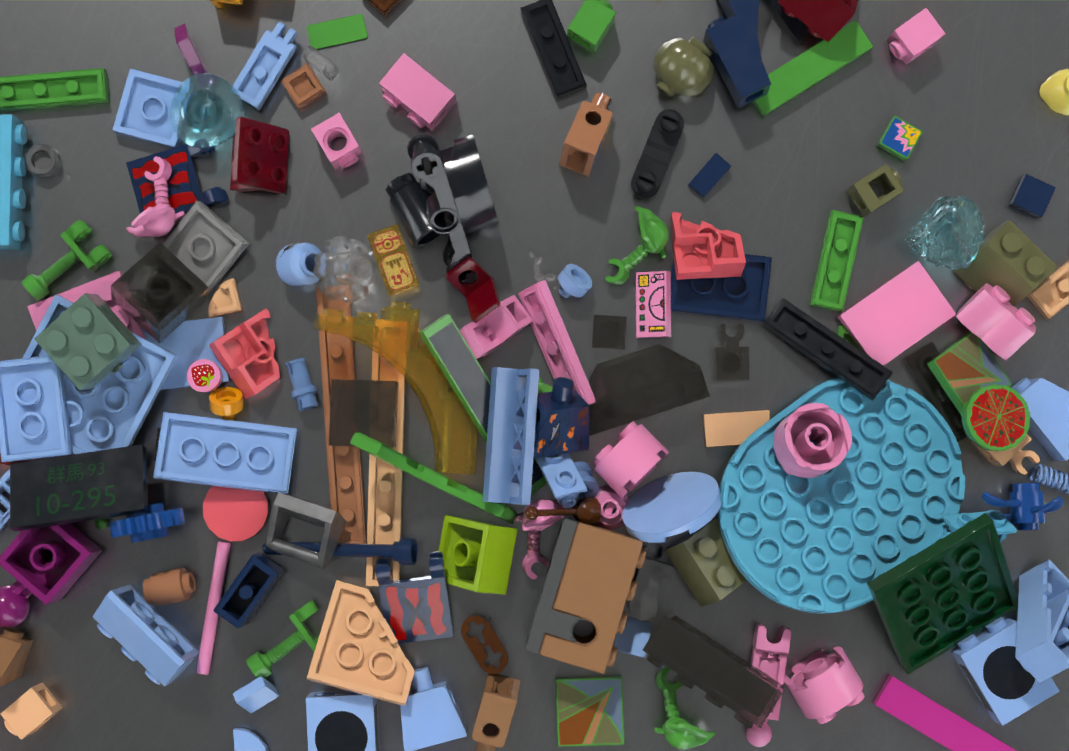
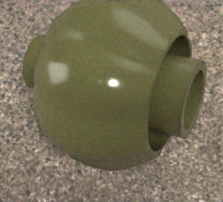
(683, 67)

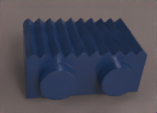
(249, 590)

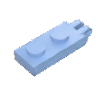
(265, 66)

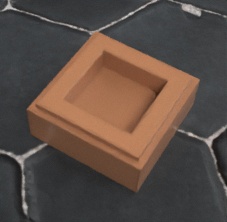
(303, 86)

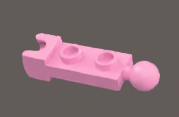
(771, 659)

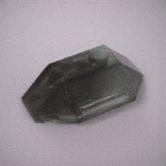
(642, 386)

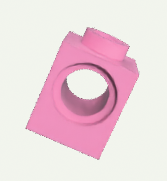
(915, 36)
(327, 132)

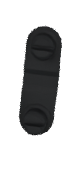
(657, 153)

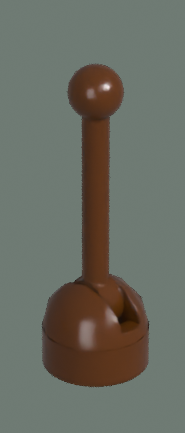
(585, 511)

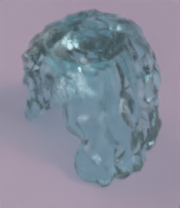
(948, 233)

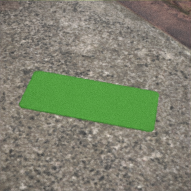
(337, 31)

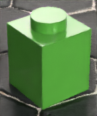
(591, 24)

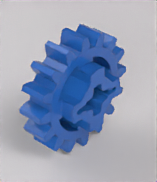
(147, 524)

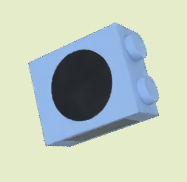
(997, 675)
(342, 721)

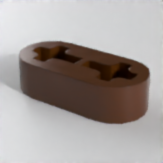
(477, 648)

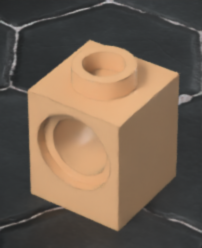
(30, 711)

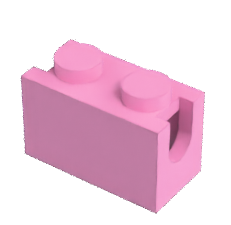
(417, 93)

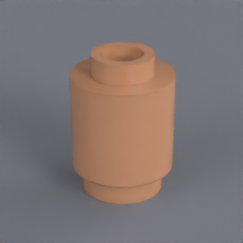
(169, 587)

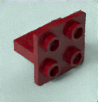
(259, 157)

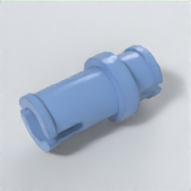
(301, 383)

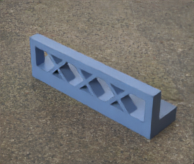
(511, 435)

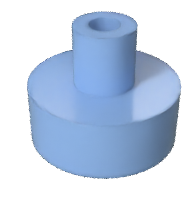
(574, 281)

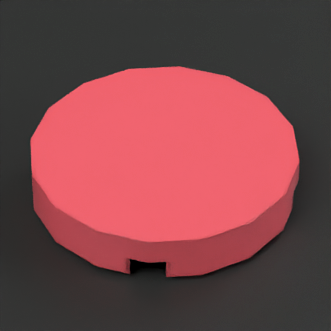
(235, 512)

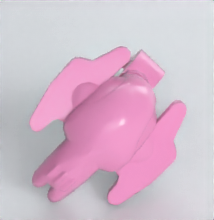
(162, 218)
(533, 534)

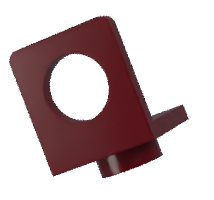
(480, 294)

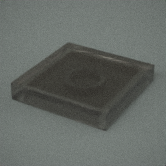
(363, 408)

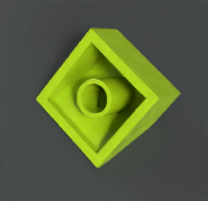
(477, 554)

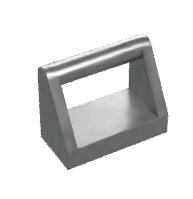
(330, 520)

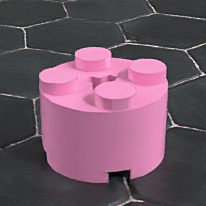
(811, 423)
(630, 459)
(825, 684)

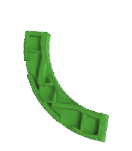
(431, 477)

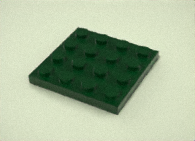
(945, 593)

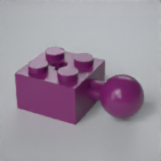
(29, 564)

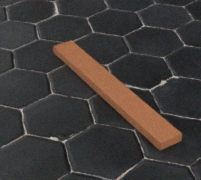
(343, 461)

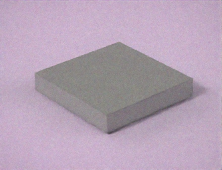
(205, 244)

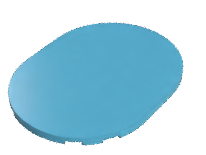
(831, 534)

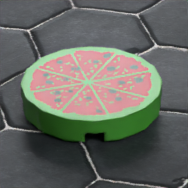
(996, 417)

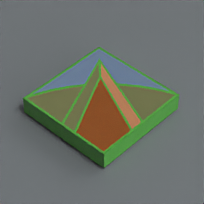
(966, 368)
(589, 711)

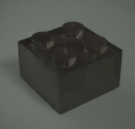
(159, 292)

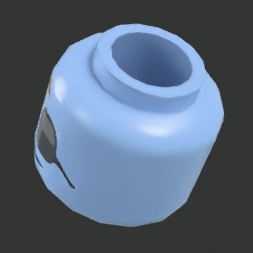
(296, 264)

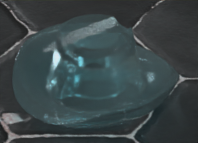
(205, 110)

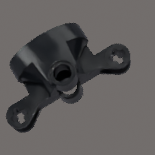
(457, 192)

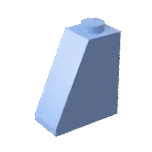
(1048, 415)

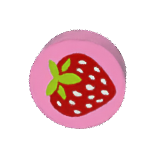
(204, 375)

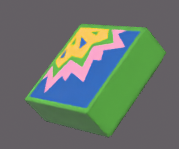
(899, 138)

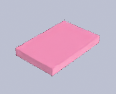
(897, 314)

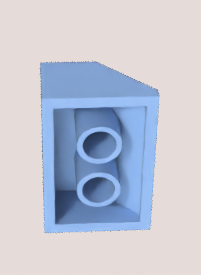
(144, 635)

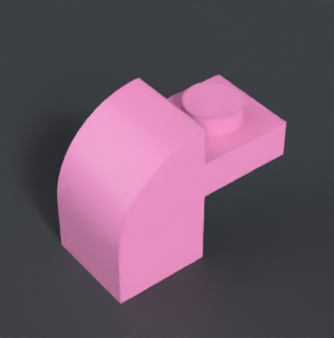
(496, 327)

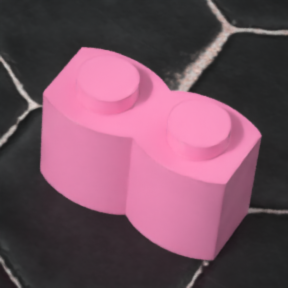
(997, 321)

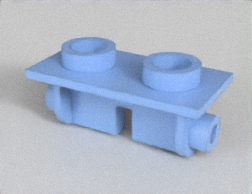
(562, 478)

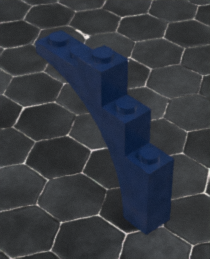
(737, 50)

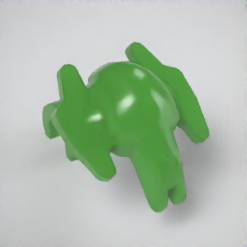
(653, 239)
(676, 730)

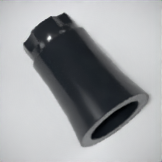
(410, 204)

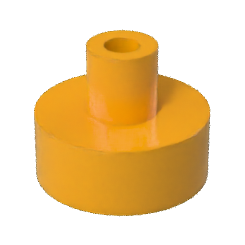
(226, 402)

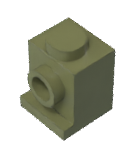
(864, 197)

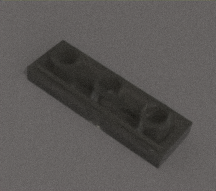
(929, 385)

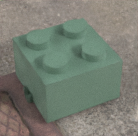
(88, 341)

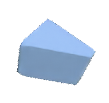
(633, 637)

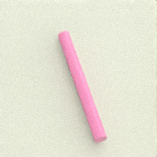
(211, 617)

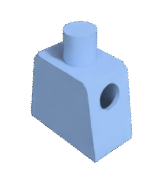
(430, 713)

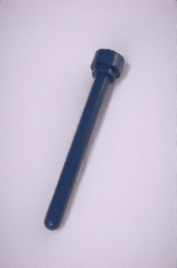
(403, 551)

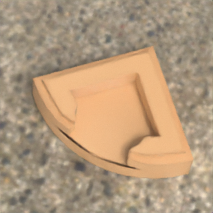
(225, 300)

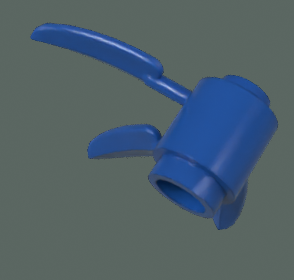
(1025, 505)

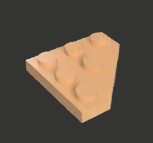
(360, 649)

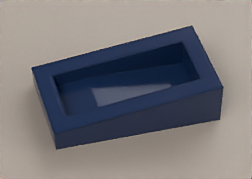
(709, 175)

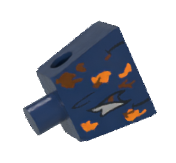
(561, 420)

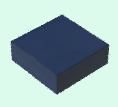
(1032, 196)

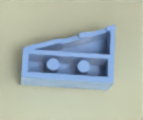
(1043, 621)

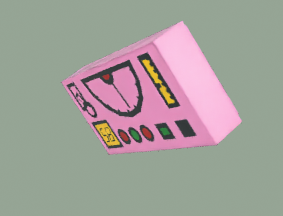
(653, 304)

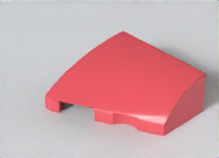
(704, 250)
(248, 355)

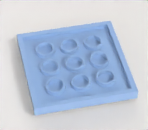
(116, 406)

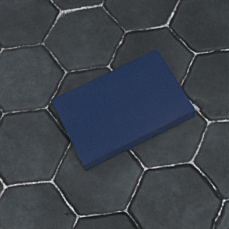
(725, 297)

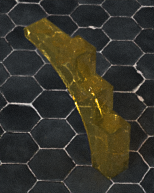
(396, 340)

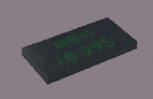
(78, 488)

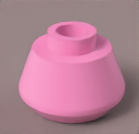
(613, 500)

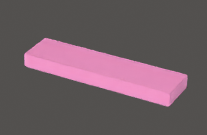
(554, 338)

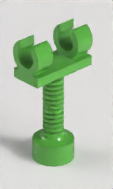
(38, 285)
(261, 664)

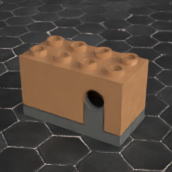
(585, 581)

